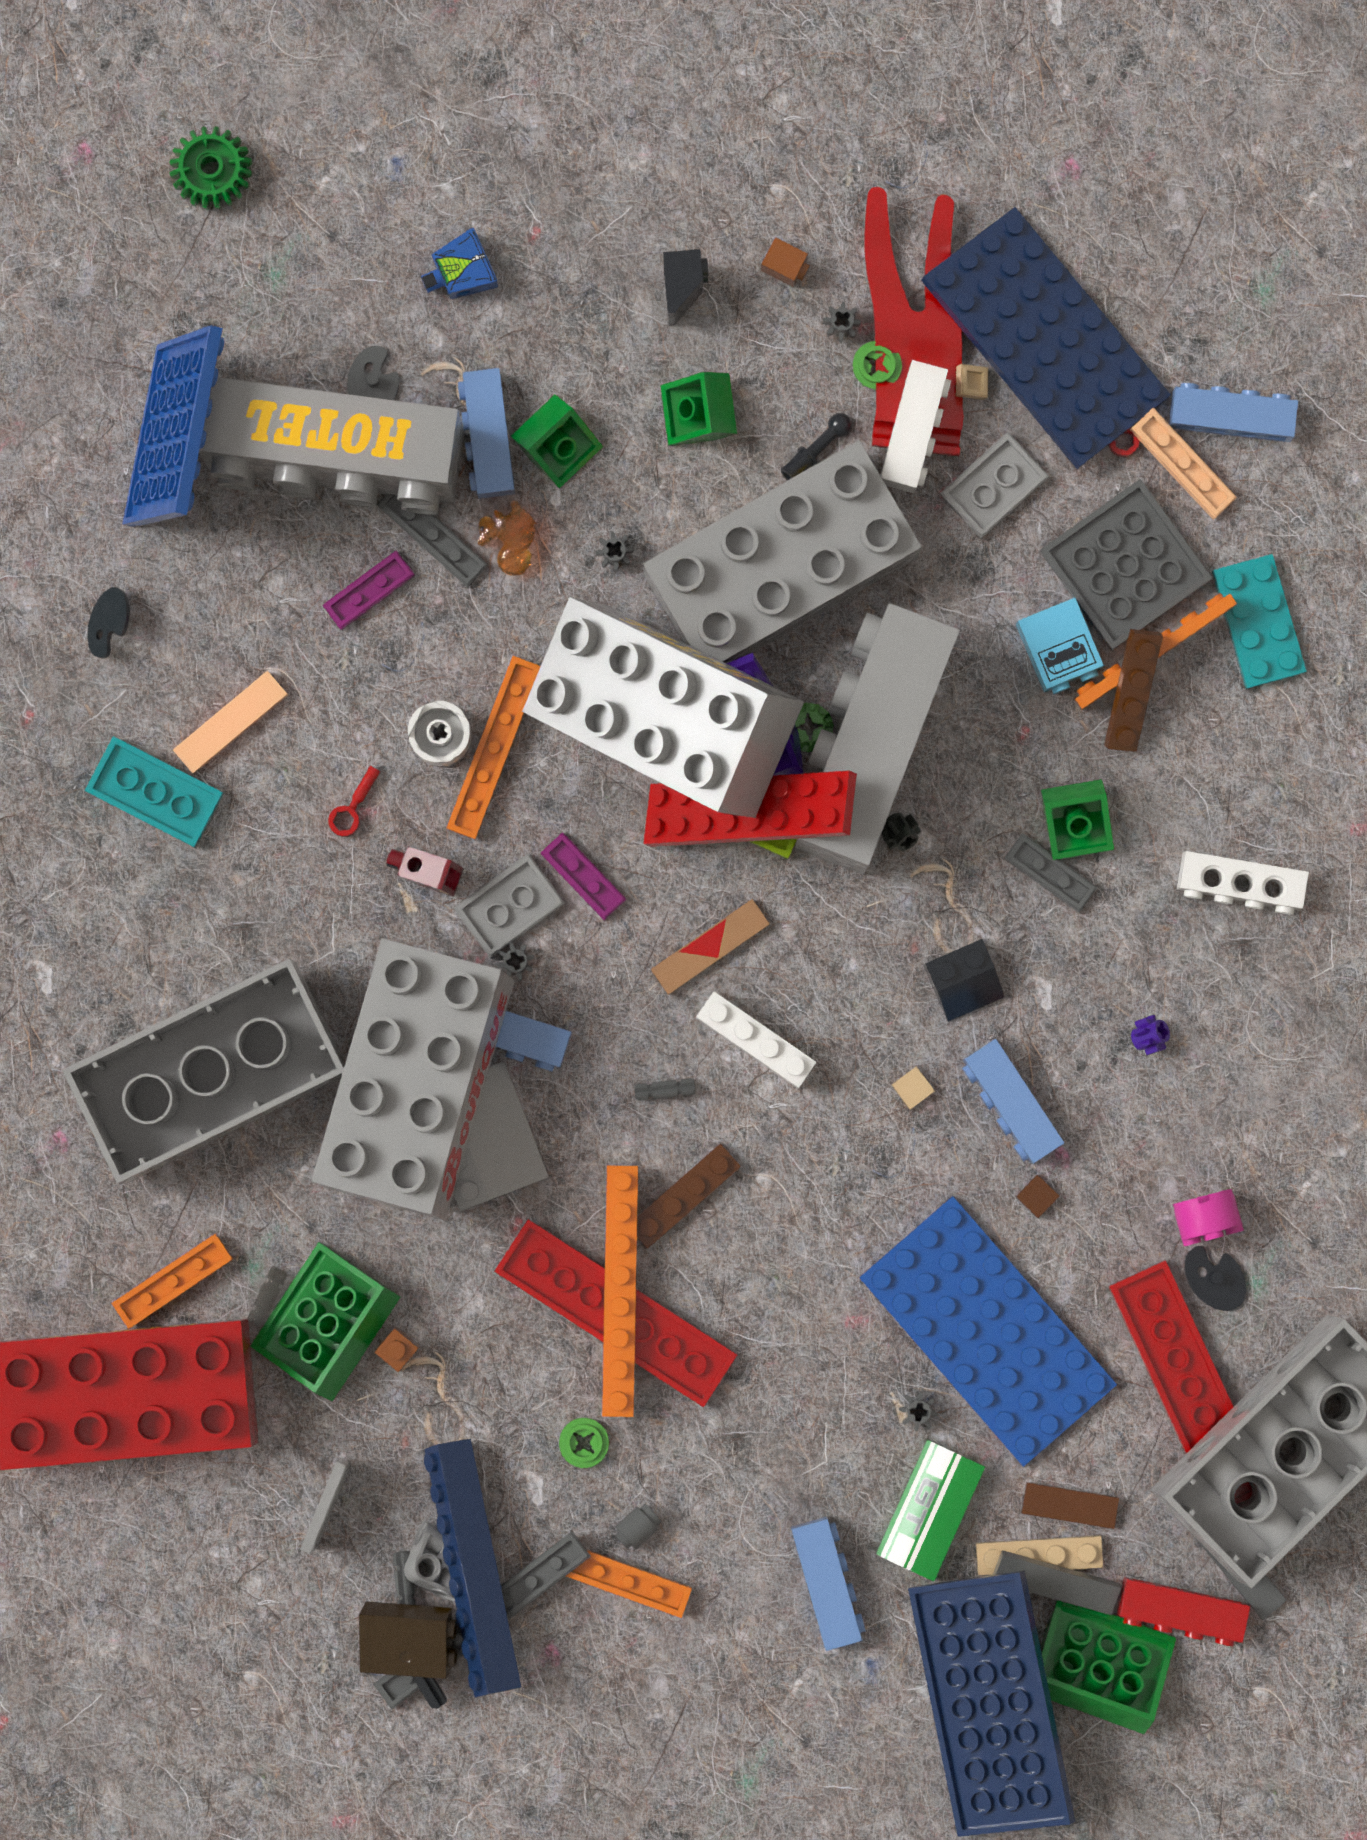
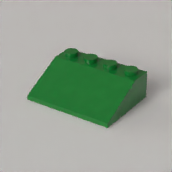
(325, 1322)
(1105, 1665)

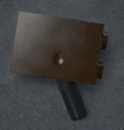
(409, 1643)

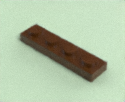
(1133, 690)
(685, 1195)

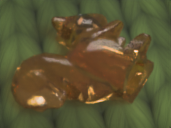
(516, 534)

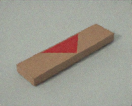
(710, 946)

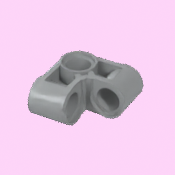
(429, 1548)

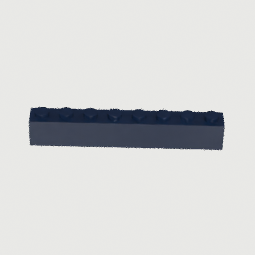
(472, 1568)

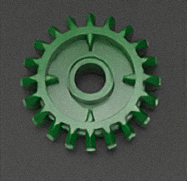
(210, 186)

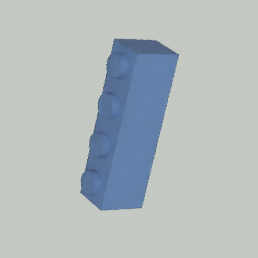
(1233, 413)
(488, 433)
(533, 1040)
(1013, 1102)
(826, 1583)

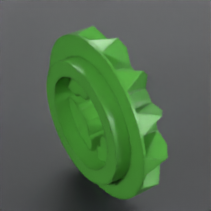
(862, 367)
(818, 716)
(568, 1442)

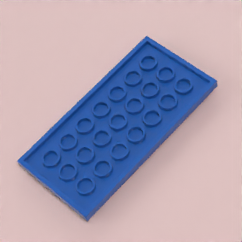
(988, 1331)

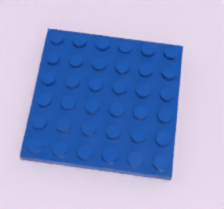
(173, 427)

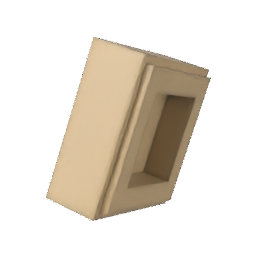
(972, 381)
(913, 1088)

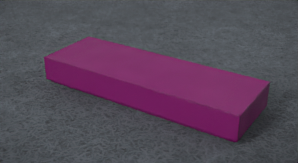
(368, 590)
(583, 876)

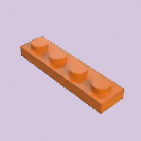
(172, 1281)
(633, 1583)

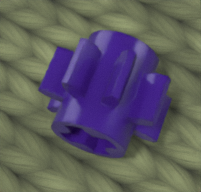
(1150, 1035)

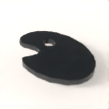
(110, 616)
(1222, 1286)

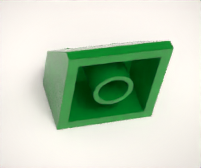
(698, 408)
(557, 440)
(1077, 819)

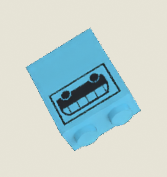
(1060, 646)

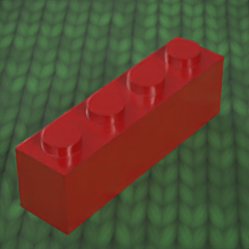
(1183, 1610)

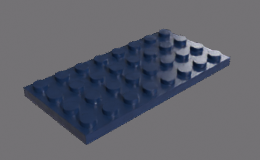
(1045, 337)
(991, 1704)

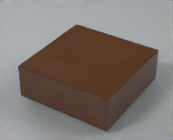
(1037, 1196)

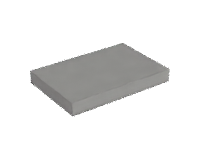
(994, 485)
(509, 905)
(326, 1505)

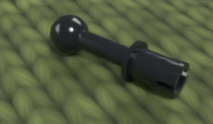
(838, 426)

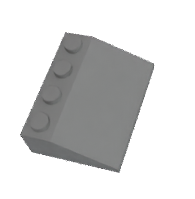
(500, 1146)

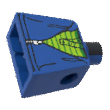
(461, 268)

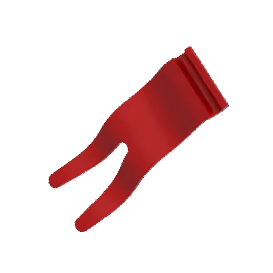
(918, 336)

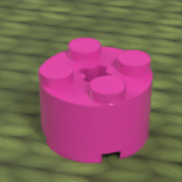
(1208, 1217)

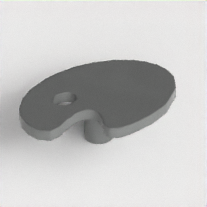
(373, 383)

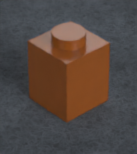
(785, 262)
(397, 1349)

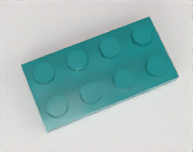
(1260, 622)
(154, 792)

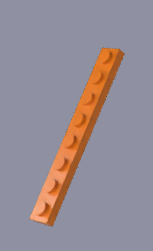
(620, 1291)

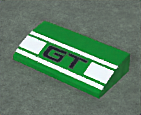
(930, 1510)

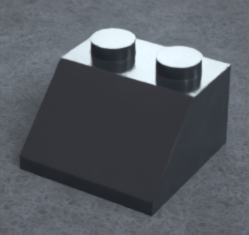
(684, 281)
(964, 980)

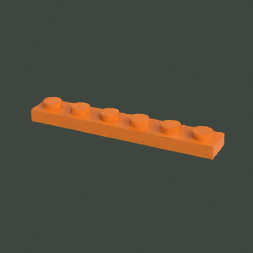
(1191, 624)
(493, 749)

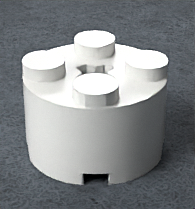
(434, 716)

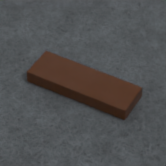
(1070, 1505)

